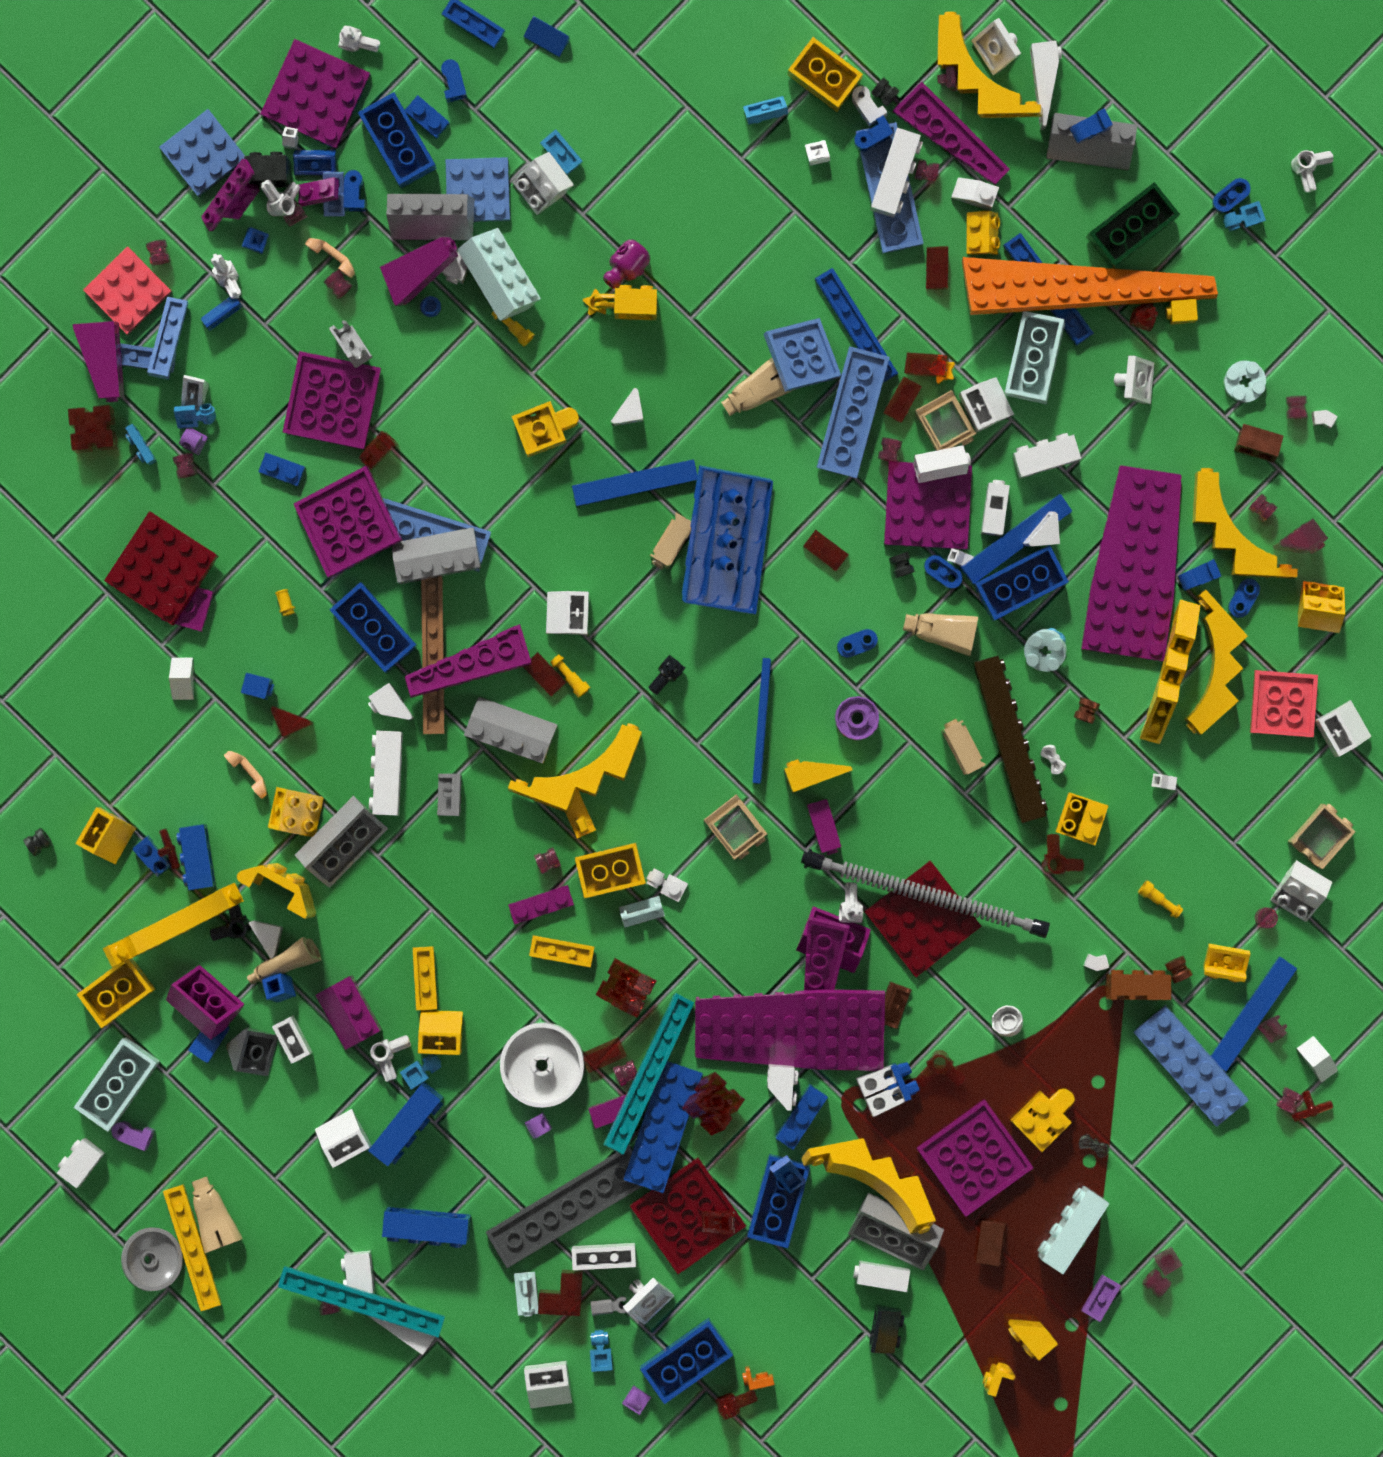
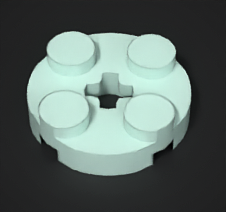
(1255, 386)
(1054, 643)

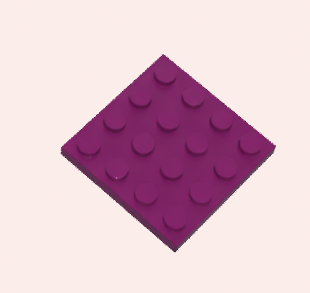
(315, 94)
(331, 400)
(926, 512)
(347, 522)
(974, 1157)

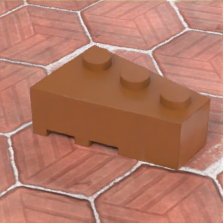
(1138, 985)

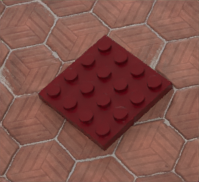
(161, 568)
(918, 929)
(676, 1215)

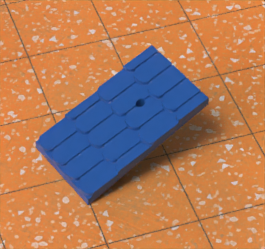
(727, 540)

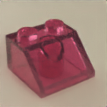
(1304, 539)

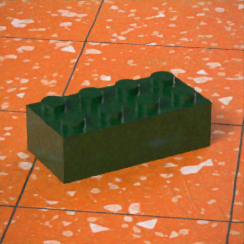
(1133, 225)

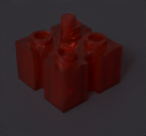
(92, 428)
(626, 987)
(713, 1103)

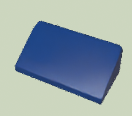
(546, 36)
(314, 162)
(221, 313)
(204, 1047)

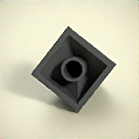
(252, 1051)

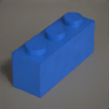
(196, 857)
(801, 1116)

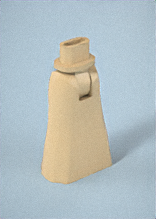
(756, 389)
(949, 631)
(297, 955)
(214, 1220)

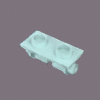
(641, 911)
(526, 1293)

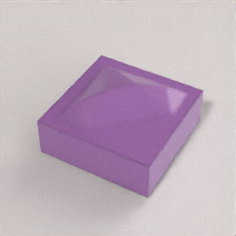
(636, 1400)

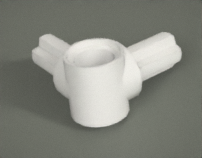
(352, 39)
(1306, 171)
(280, 203)
(226, 275)
(851, 910)
(391, 1047)

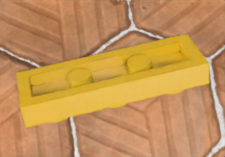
(561, 951)
(425, 978)

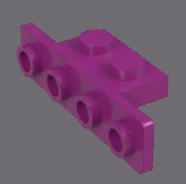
(233, 197)

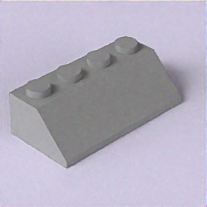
(1107, 149)
(430, 216)
(436, 556)
(510, 730)
(341, 842)
(883, 1228)

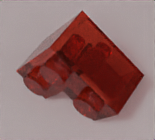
(567, 1299)

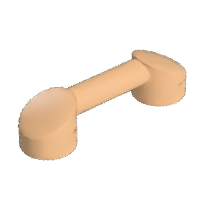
(316, 246)
(235, 759)

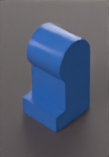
(451, 72)
(1091, 126)
(868, 139)
(352, 192)
(1199, 575)
(148, 853)

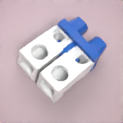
(893, 1087)

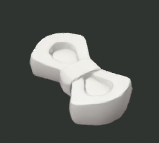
(1049, 753)

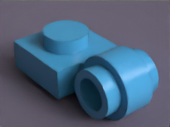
(1249, 215)
(188, 416)
(416, 1073)
(601, 1357)

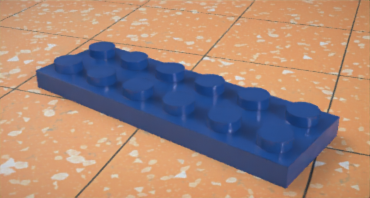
(662, 1128)

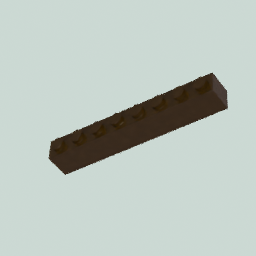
(1009, 739)

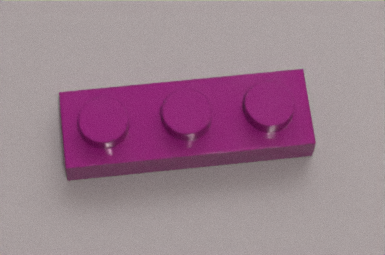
(541, 904)

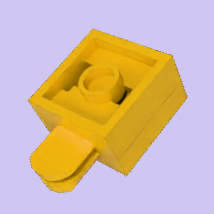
(630, 303)
(545, 428)
(1046, 1118)

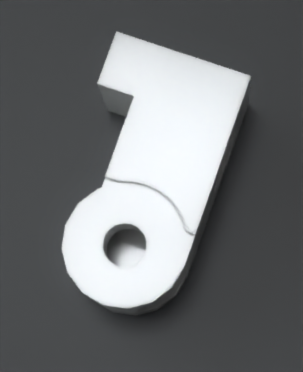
(866, 106)

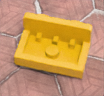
(982, 233)
(1226, 963)
(993, 1377)

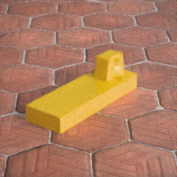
(579, 817)

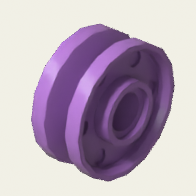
(868, 711)

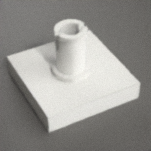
(996, 46)
(1137, 380)
(647, 1299)

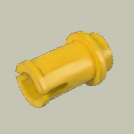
(285, 602)

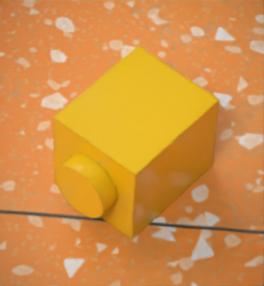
(1182, 311)

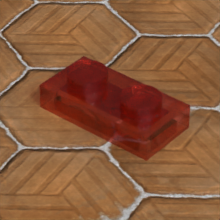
(926, 364)
(902, 399)
(825, 550)
(545, 674)
(604, 1054)

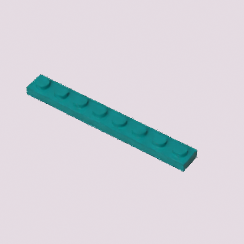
(648, 1073)
(361, 1301)

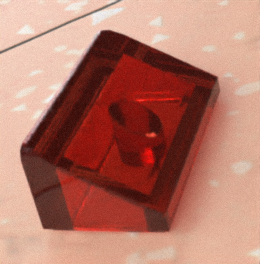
(937, 268)

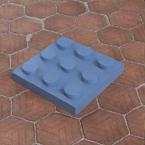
(202, 152)
(485, 182)
(802, 354)

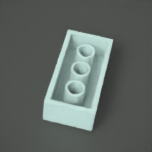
(498, 274)
(1035, 357)
(116, 1084)
(1072, 1229)

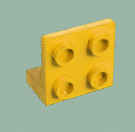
(295, 812)

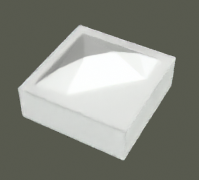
(817, 152)

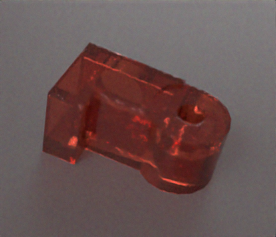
(377, 450)

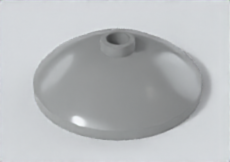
(164, 1258)

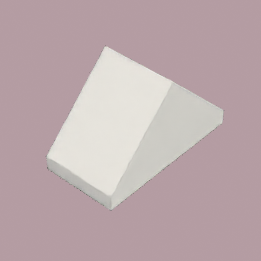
(193, 391)
(630, 410)
(1046, 532)
(181, 679)
(268, 935)
(1317, 1059)

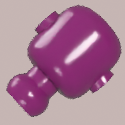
(627, 263)

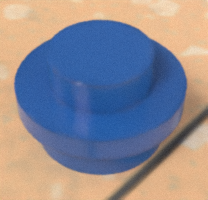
(430, 306)

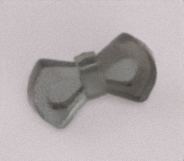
(1088, 1142)

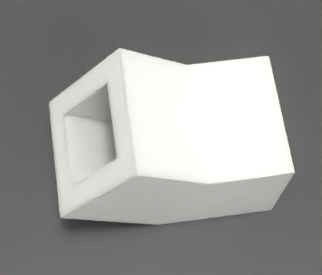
(290, 138)
(1323, 418)
(958, 557)
(1164, 781)
(1096, 963)

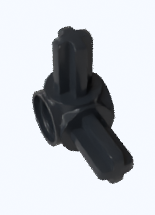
(669, 671)
(230, 929)

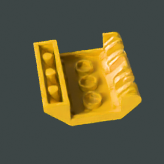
(302, 901)

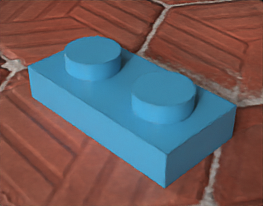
(765, 110)
(561, 152)
(144, 452)

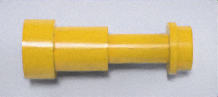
(524, 336)
(572, 678)
(1148, 890)

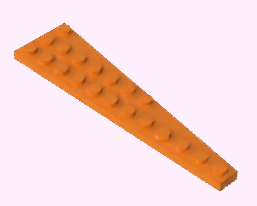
(1030, 286)

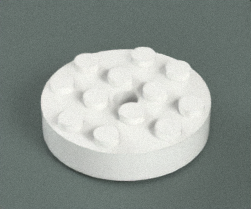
(539, 1086)

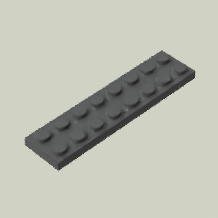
(562, 1209)

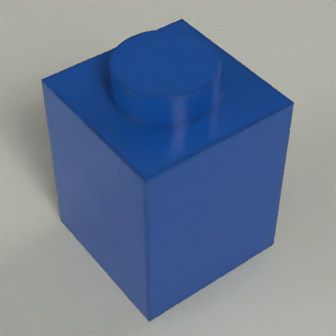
(257, 686)
(278, 987)

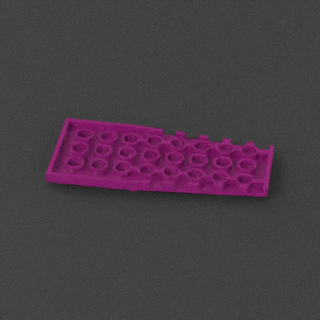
(1135, 567)
(794, 1029)

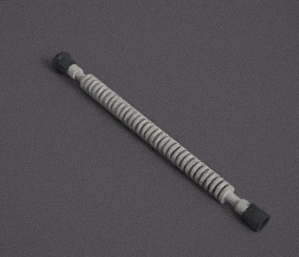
(817, 861)

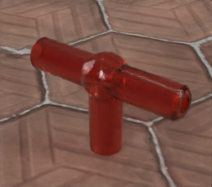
(168, 849)
(1311, 1110)

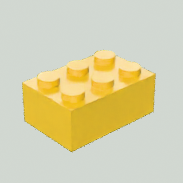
(825, 74)
(610, 870)
(116, 992)

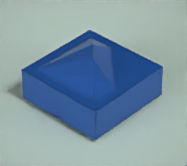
(255, 240)

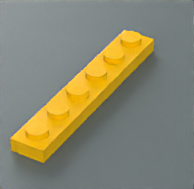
(192, 1247)

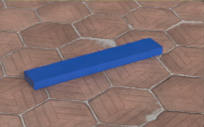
(851, 317)
(1074, 323)
(635, 482)
(1011, 541)
(761, 721)
(1253, 1013)

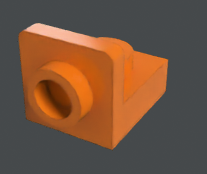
(762, 1379)

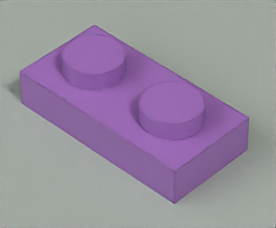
(1101, 1298)

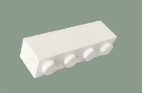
(895, 173)
(387, 773)

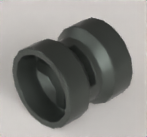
(889, 94)
(901, 565)
(37, 842)

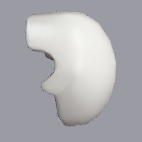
(1007, 1021)

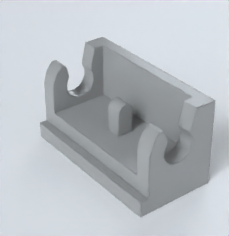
(351, 344)
(449, 794)

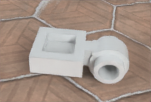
(671, 887)

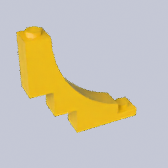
(993, 99)
(1246, 557)
(1223, 637)
(1172, 671)
(560, 790)
(173, 925)
(854, 1161)

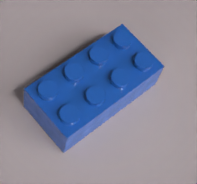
(397, 140)
(1021, 583)
(373, 627)
(405, 1124)
(775, 1207)
(426, 1226)
(686, 1360)

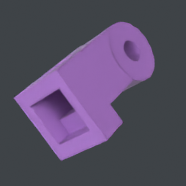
(193, 441)
(538, 1125)
(134, 1137)

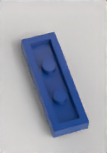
(473, 23)

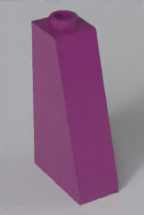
(416, 269)
(103, 357)

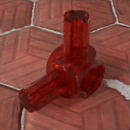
(1144, 317)
(1063, 864)
(933, 1069)
(730, 1405)

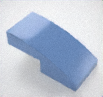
(335, 207)

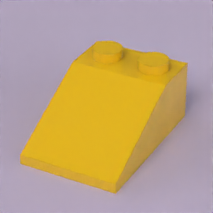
(810, 773)

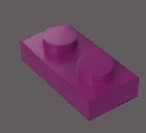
(318, 191)

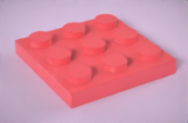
(127, 290)
(1283, 703)

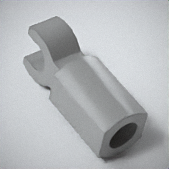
(607, 1306)

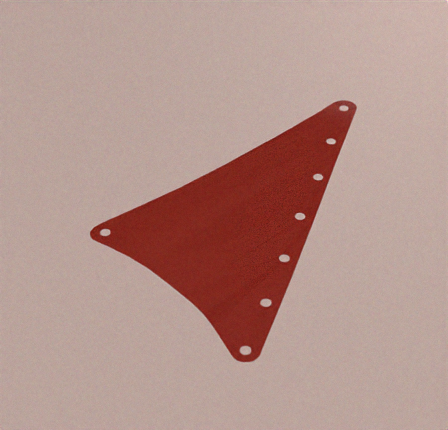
(1023, 1287)

